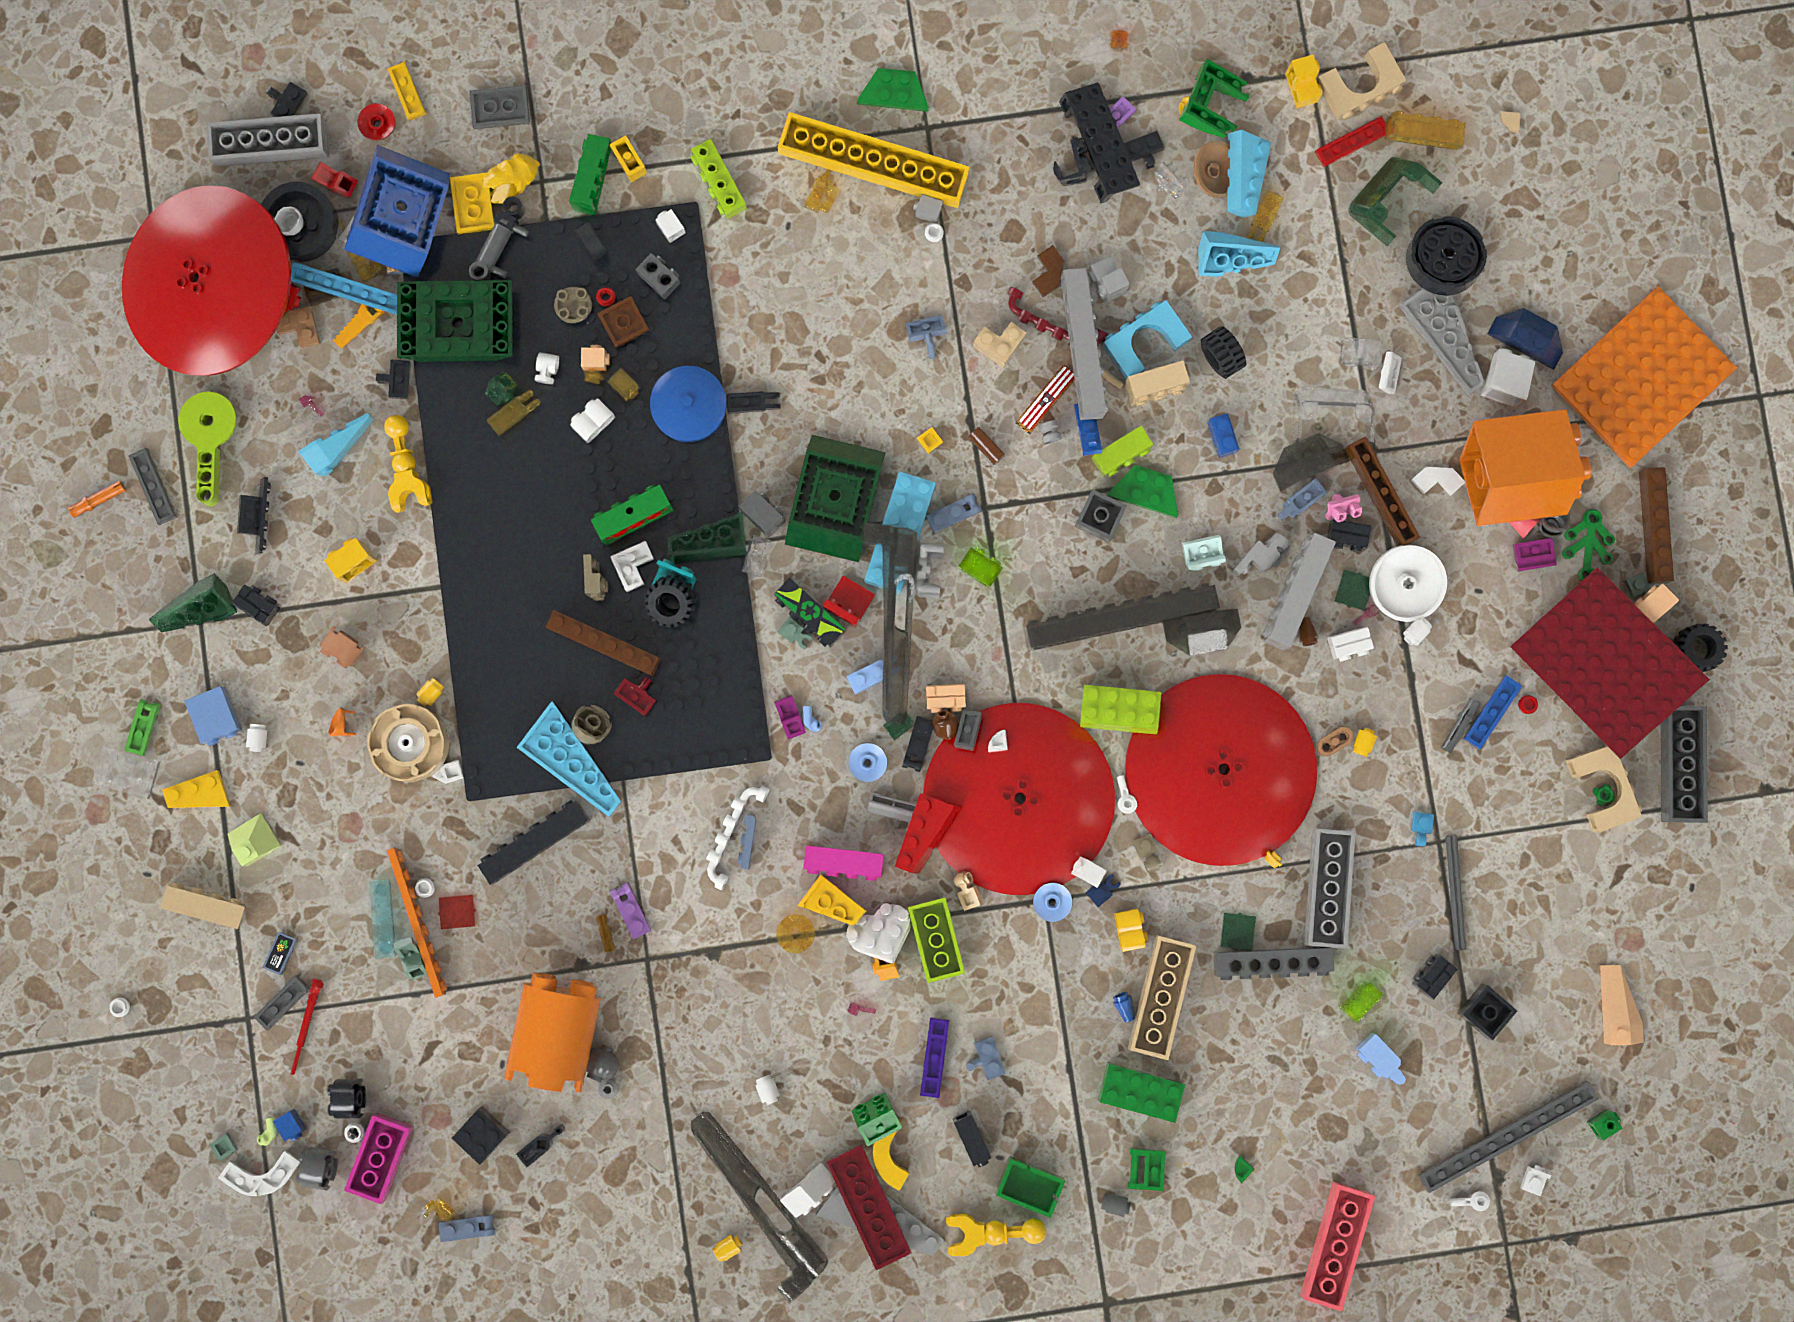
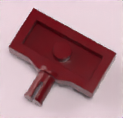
(636, 695)

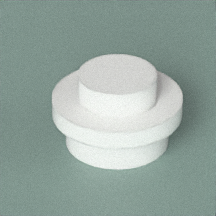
(934, 232)
(425, 888)
(119, 1007)

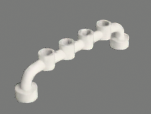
(730, 823)

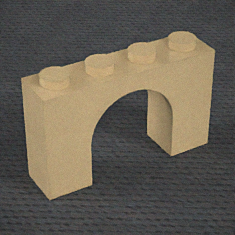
(1345, 102)
(1625, 806)

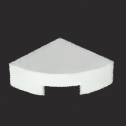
(998, 742)

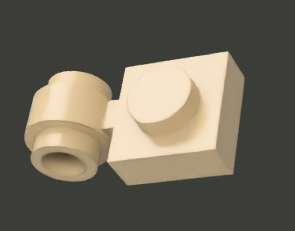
(969, 895)

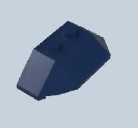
(1529, 335)

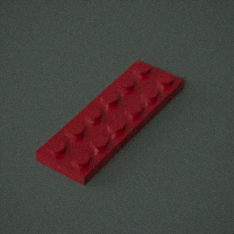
(868, 1207)

